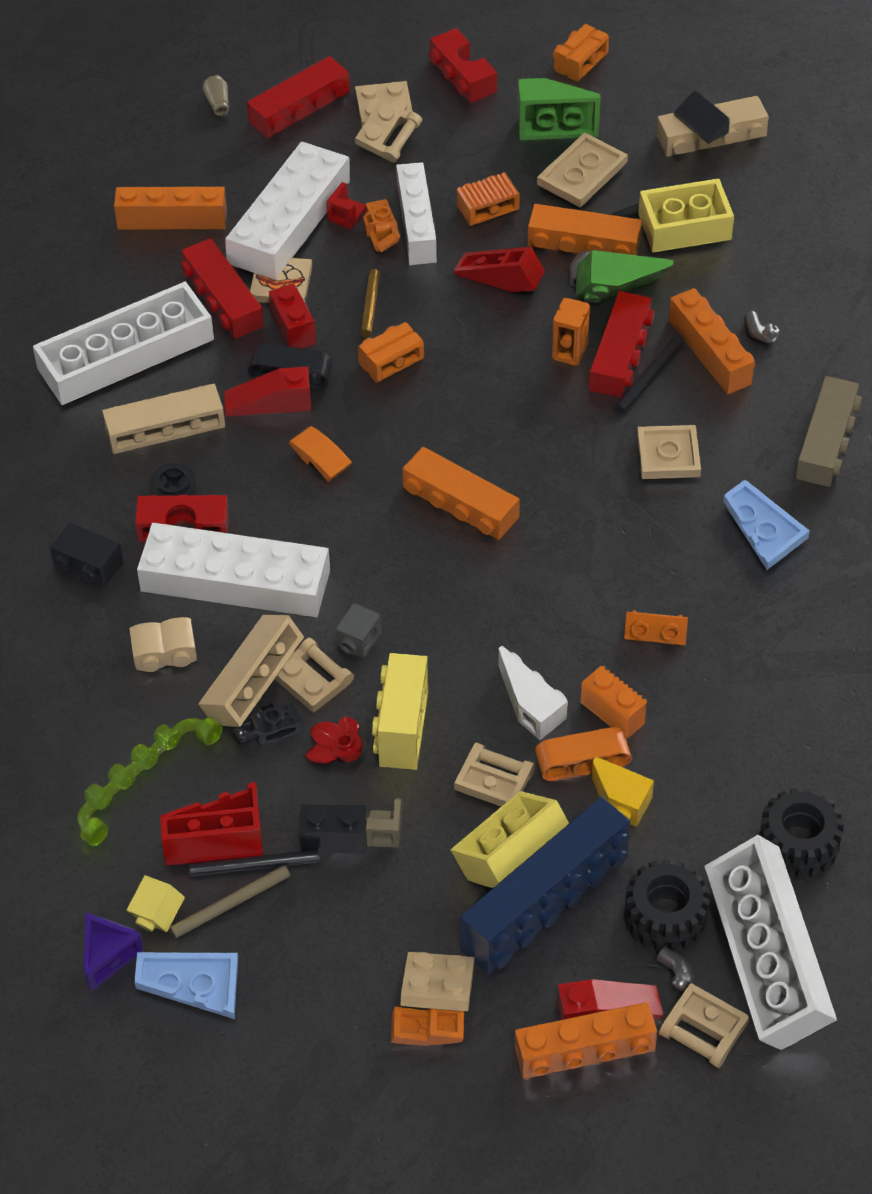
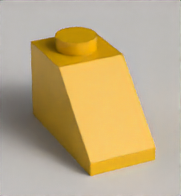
(622, 789)

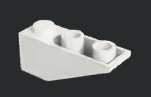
(533, 700)

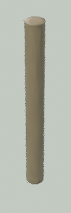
(229, 901)

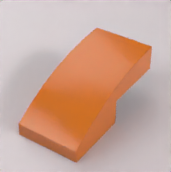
(321, 452)
(426, 1027)

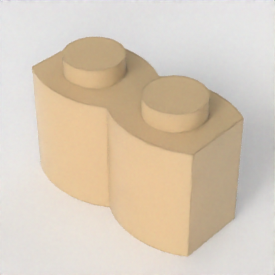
(163, 644)

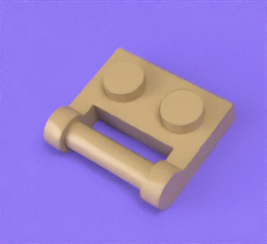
(381, 126)
(308, 684)
(491, 783)
(711, 1017)

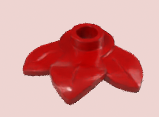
(335, 741)

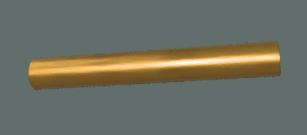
(370, 303)

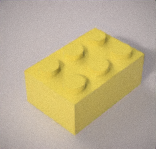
(686, 215)
(401, 711)
(508, 838)

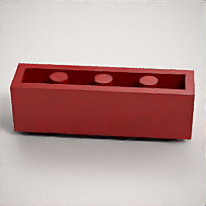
(298, 96)
(222, 289)
(621, 344)

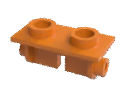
(656, 628)

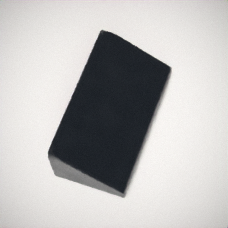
(703, 117)

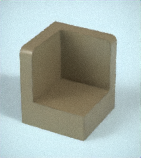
(384, 827)

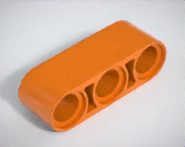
(574, 754)

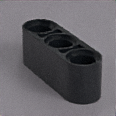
(272, 357)

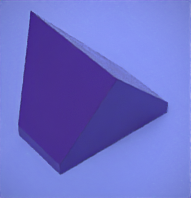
(107, 949)

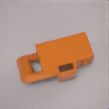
(380, 225)

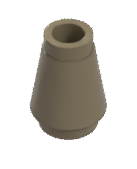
(216, 93)

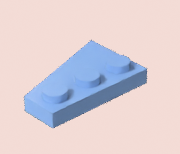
(764, 523)
(191, 978)

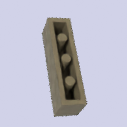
(828, 431)

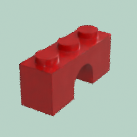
(452, 56)
(201, 511)

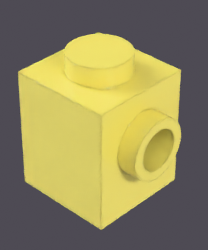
(155, 904)

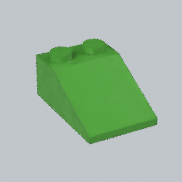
(556, 110)
(607, 273)

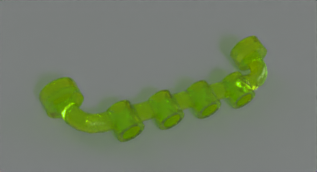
(93, 829)

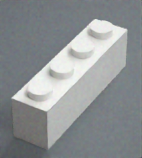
(416, 213)

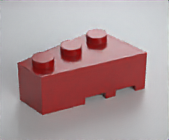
(213, 830)

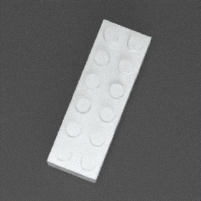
(286, 210)
(123, 343)
(234, 569)
(770, 943)

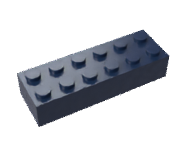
(544, 886)

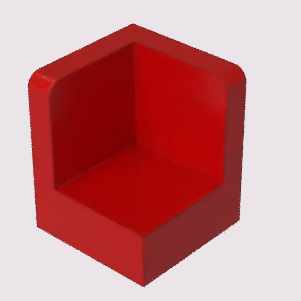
(342, 209)

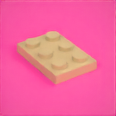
(582, 169)

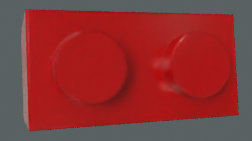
(292, 317)

